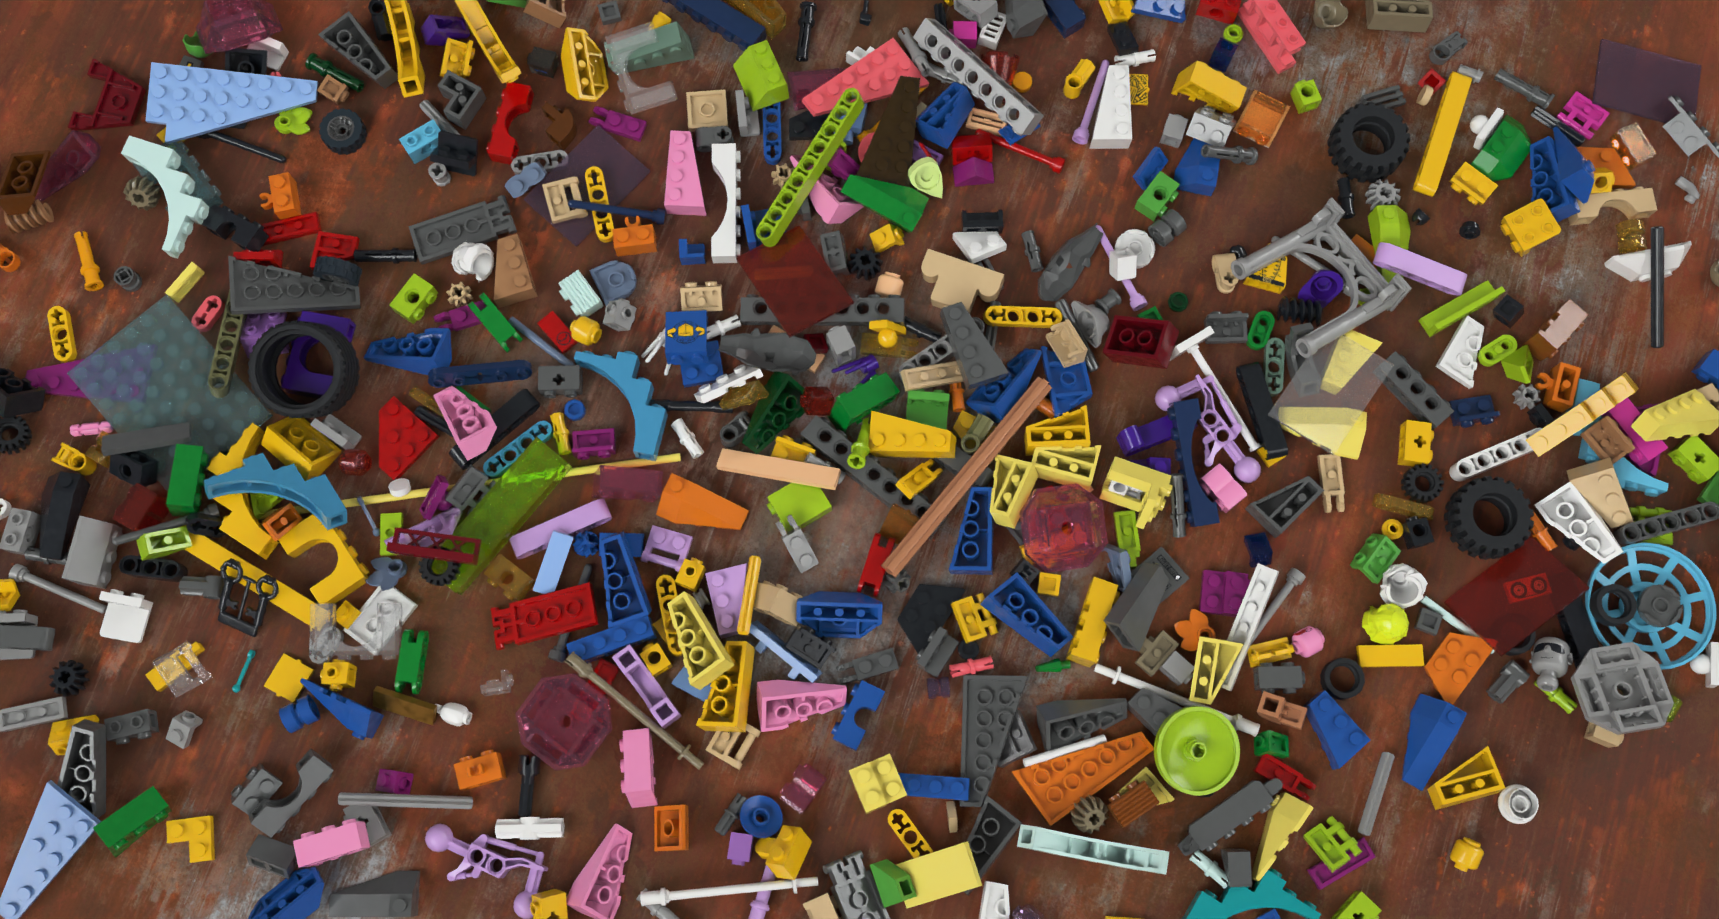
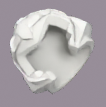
(473, 259)
(1402, 585)

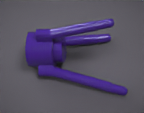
(865, 364)

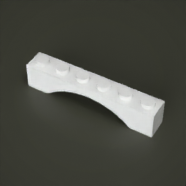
(724, 241)

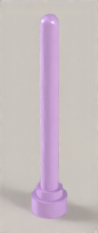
(1081, 134)
(1137, 301)

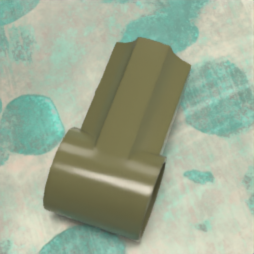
(977, 432)

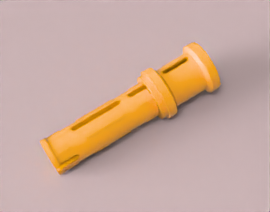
(89, 268)

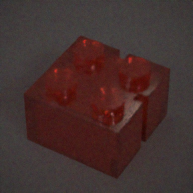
(135, 507)

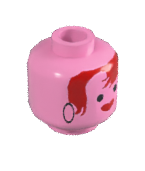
(1308, 641)

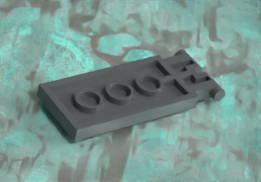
(472, 224)
(855, 888)

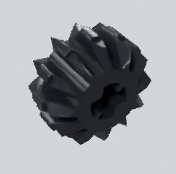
(868, 269)
(69, 678)

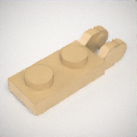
(1331, 481)

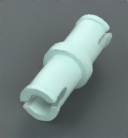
(1210, 868)

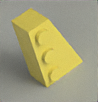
(1211, 667)

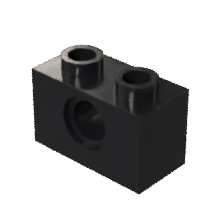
(134, 468)

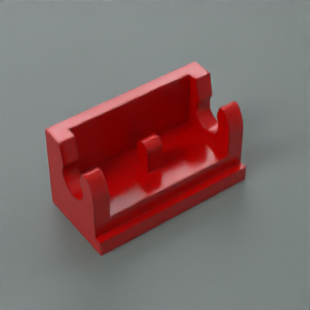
(971, 146)

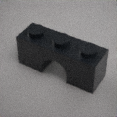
(224, 221)

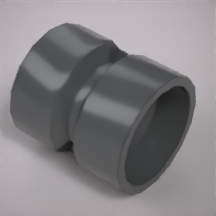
(1164, 230)

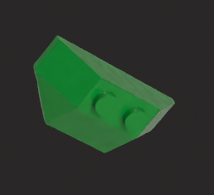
(1503, 151)

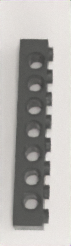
(852, 317)
(822, 426)

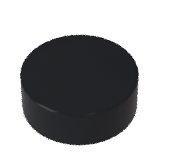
(968, 650)

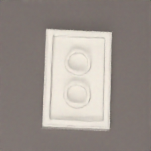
(365, 625)

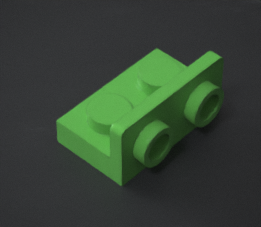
(1375, 557)

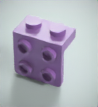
(258, 324)

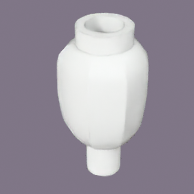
(454, 714)

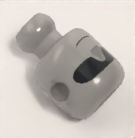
(1550, 661)

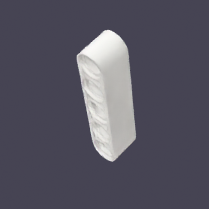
(1490, 457)

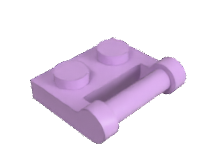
(667, 541)

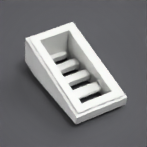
(990, 42)

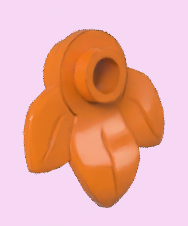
(1192, 629)

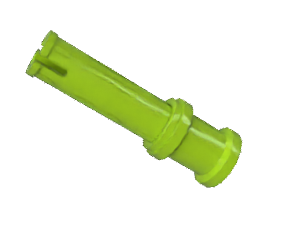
(860, 448)

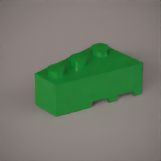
(862, 399)

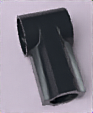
(380, 20)

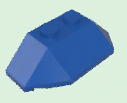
(839, 613)
(292, 897)

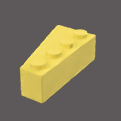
(699, 643)

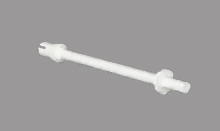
(1236, 720)
(664, 896)

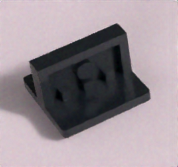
(456, 153)

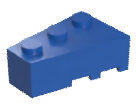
(945, 115)
(1335, 729)

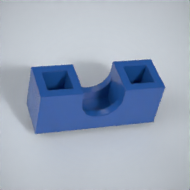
(865, 697)

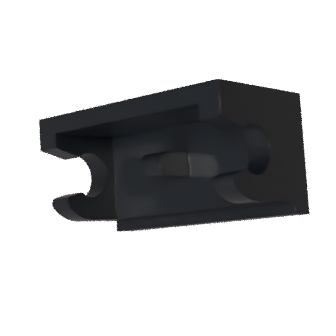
(982, 221)

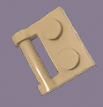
(558, 202)
(724, 742)

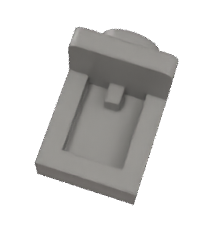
(182, 728)

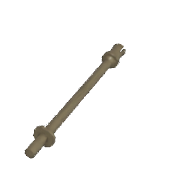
(586, 671)

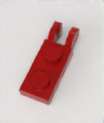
(1270, 768)

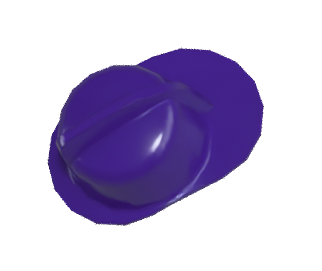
(1322, 286)

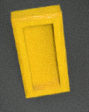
(887, 331)

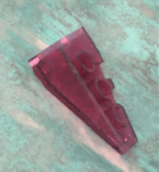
(68, 163)

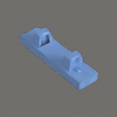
(772, 641)

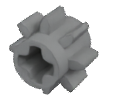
(1530, 392)

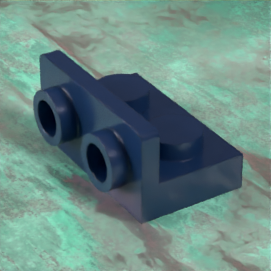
(1472, 411)

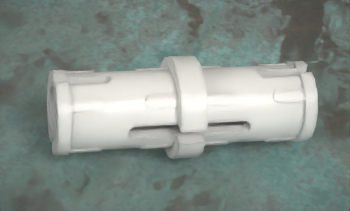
(1136, 58)
(721, 327)
(687, 438)

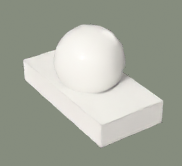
(1485, 127)
(1708, 665)

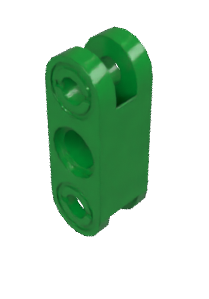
(494, 322)
(411, 660)

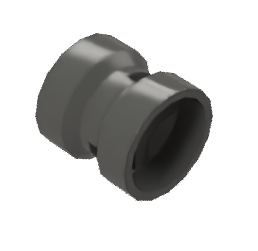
(127, 278)

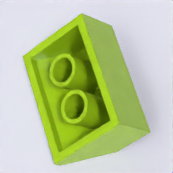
(761, 76)

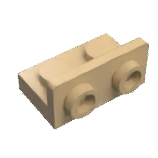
(701, 297)

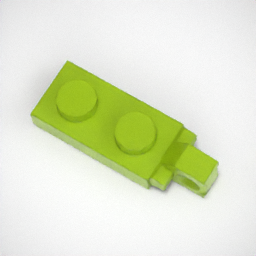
(1127, 534)

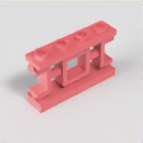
(1272, 32)

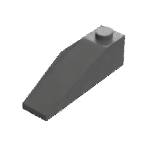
(1024, 16)
(381, 897)

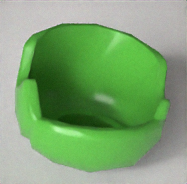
(194, 46)

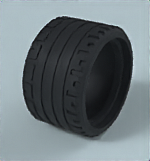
(264, 369)

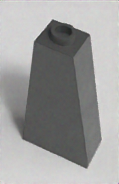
(1137, 606)

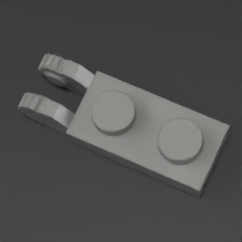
(797, 546)

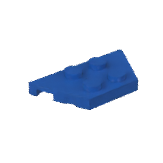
(1068, 384)

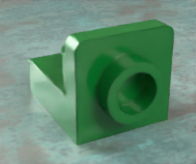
(1272, 744)

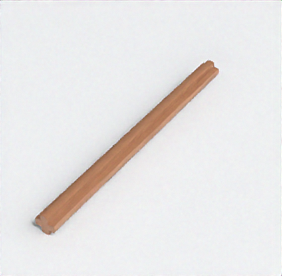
(966, 477)

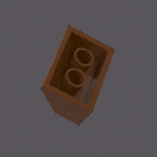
(22, 180)

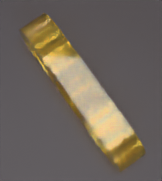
(1402, 506)

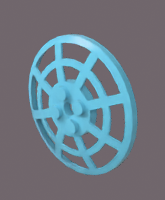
(1637, 624)

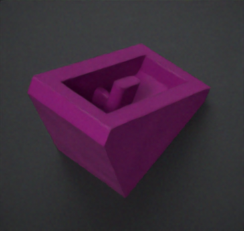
(973, 172)

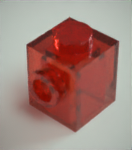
(817, 401)

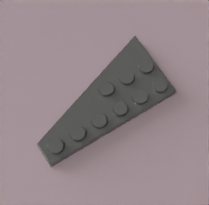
(277, 290)
(986, 722)

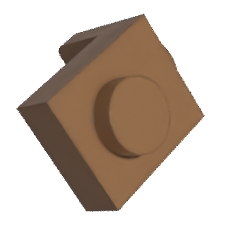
(333, 90)

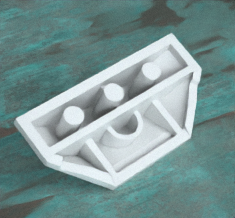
(1637, 264)

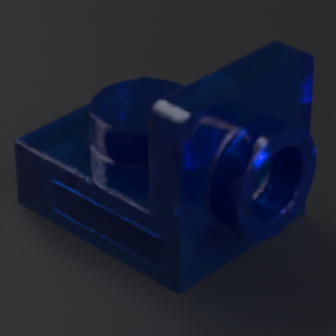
(1222, 54)
(1258, 549)

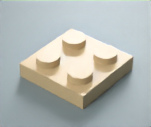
(706, 109)

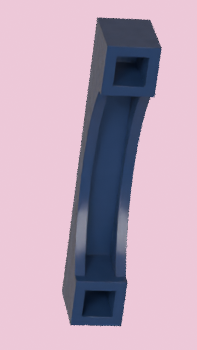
(1184, 418)

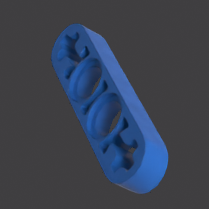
(774, 127)

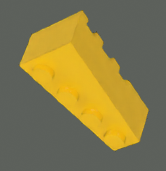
(906, 438)
(1091, 626)

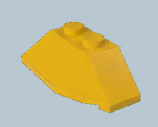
(583, 66)

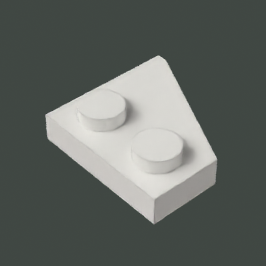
(979, 245)

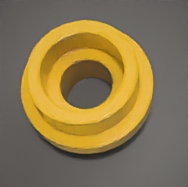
(1386, 529)

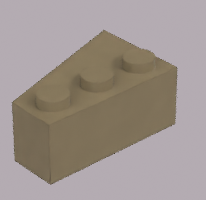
(1399, 15)

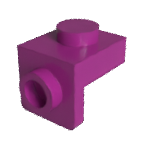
(394, 781)

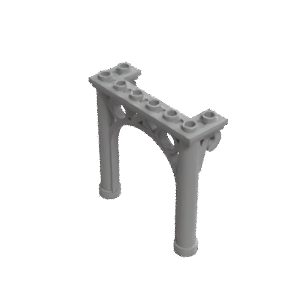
(1349, 263)

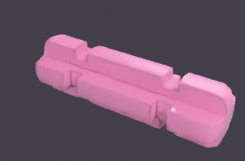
(90, 428)

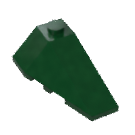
(774, 412)

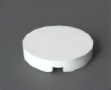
(1139, 243)

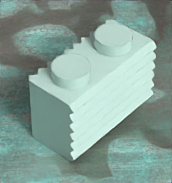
(580, 294)

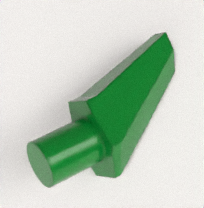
(1053, 666)

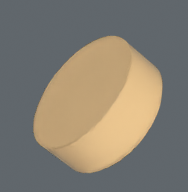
(1425, 95)

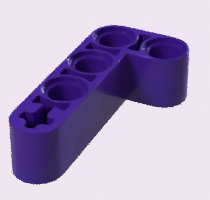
(1137, 439)

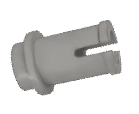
(1471, 72)

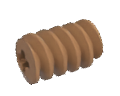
(36, 215)

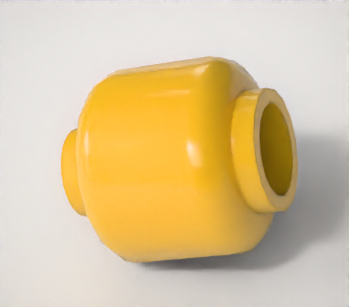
(585, 330)
(1466, 854)

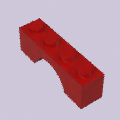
(515, 101)

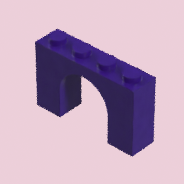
(297, 378)

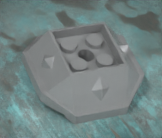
(1637, 674)

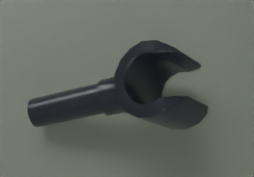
(865, 18)

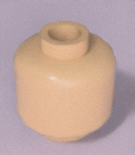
(889, 285)

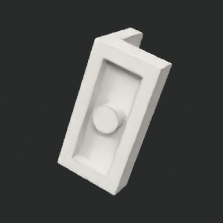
(276, 52)

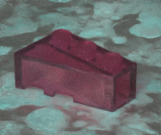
(804, 82)
(627, 483)

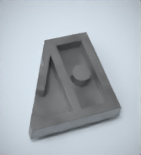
(1018, 742)

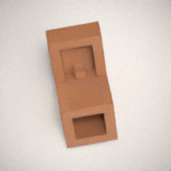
(1278, 711)

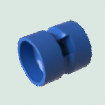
(302, 712)

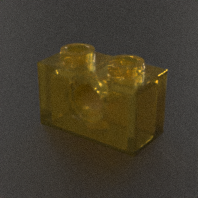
(500, 569)

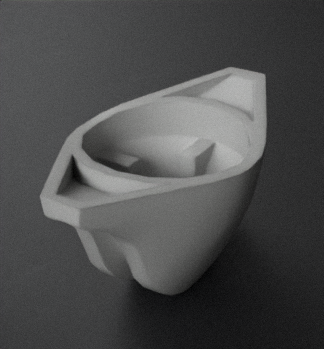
(1091, 321)

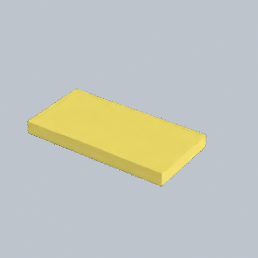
(941, 874)

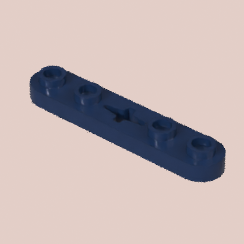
(470, 375)

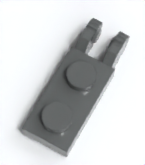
(870, 666)

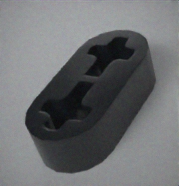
(205, 526)

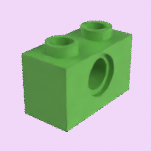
(1162, 186)

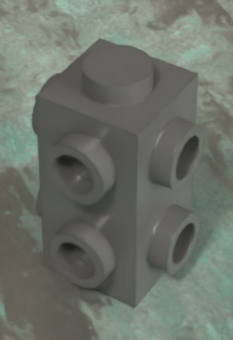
(1283, 677)
(131, 725)

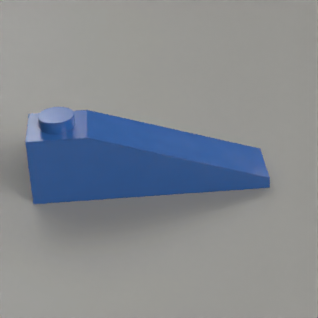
(1196, 172)
(415, 352)

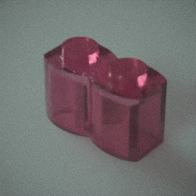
(803, 788)

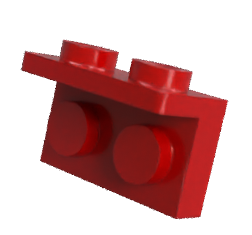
(263, 257)

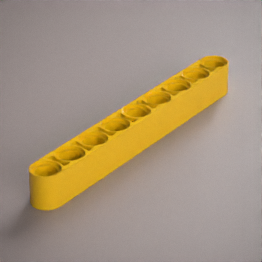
(216, 555)

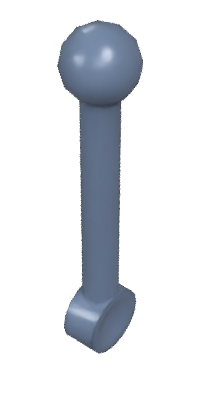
(376, 531)

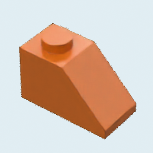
(281, 521)

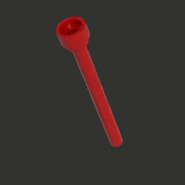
(1055, 164)

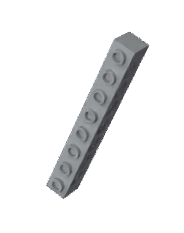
(1028, 115)

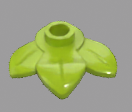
(294, 121)

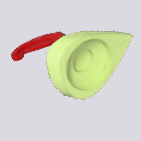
(926, 174)

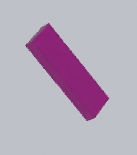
(1323, 876)

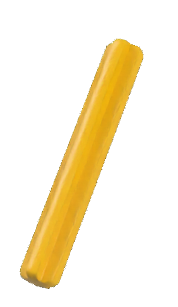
(749, 595)

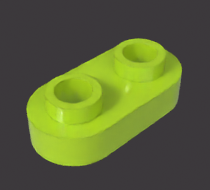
(1496, 351)

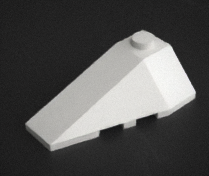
(1579, 520)

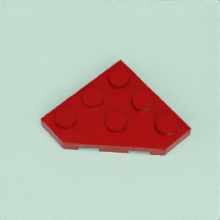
(401, 438)

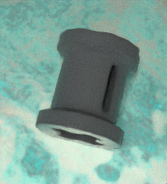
(1108, 301)

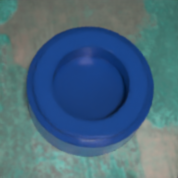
(574, 410)

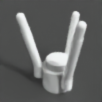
(656, 344)

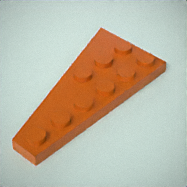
(1063, 780)

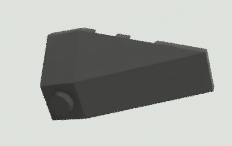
(1070, 720)

